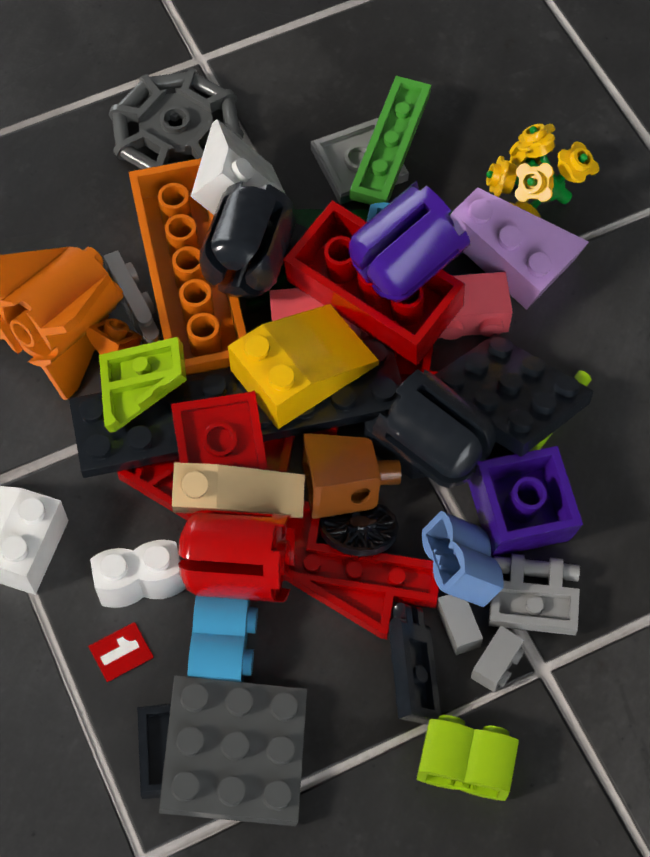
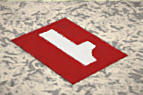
(120, 652)

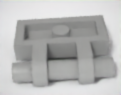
(536, 606)

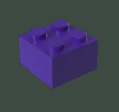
(525, 501)

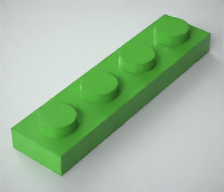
(390, 141)

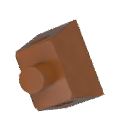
(344, 474)

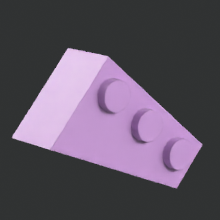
(515, 243)

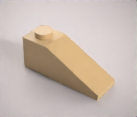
(236, 489)

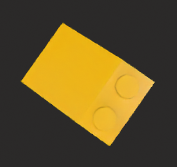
(299, 361)

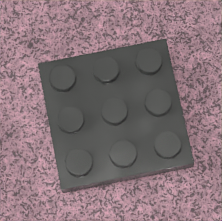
(234, 751)

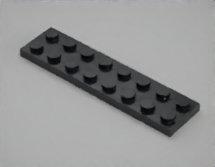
(152, 435)

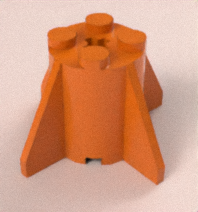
(50, 304)

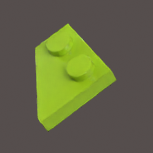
(139, 378)

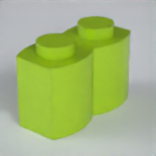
(468, 758)

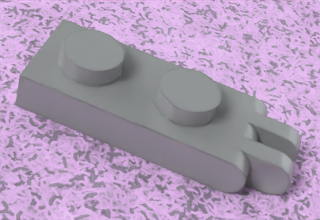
(136, 304)

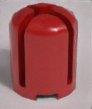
(237, 555)

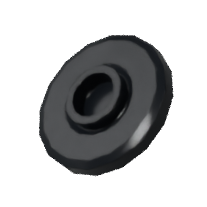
(361, 532)

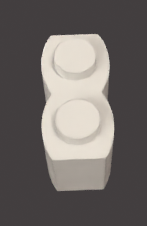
(129, 575)

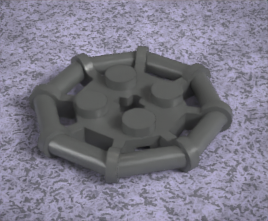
(159, 108)

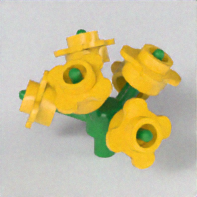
(539, 181)

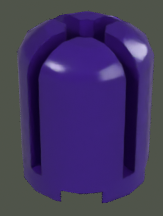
(406, 243)

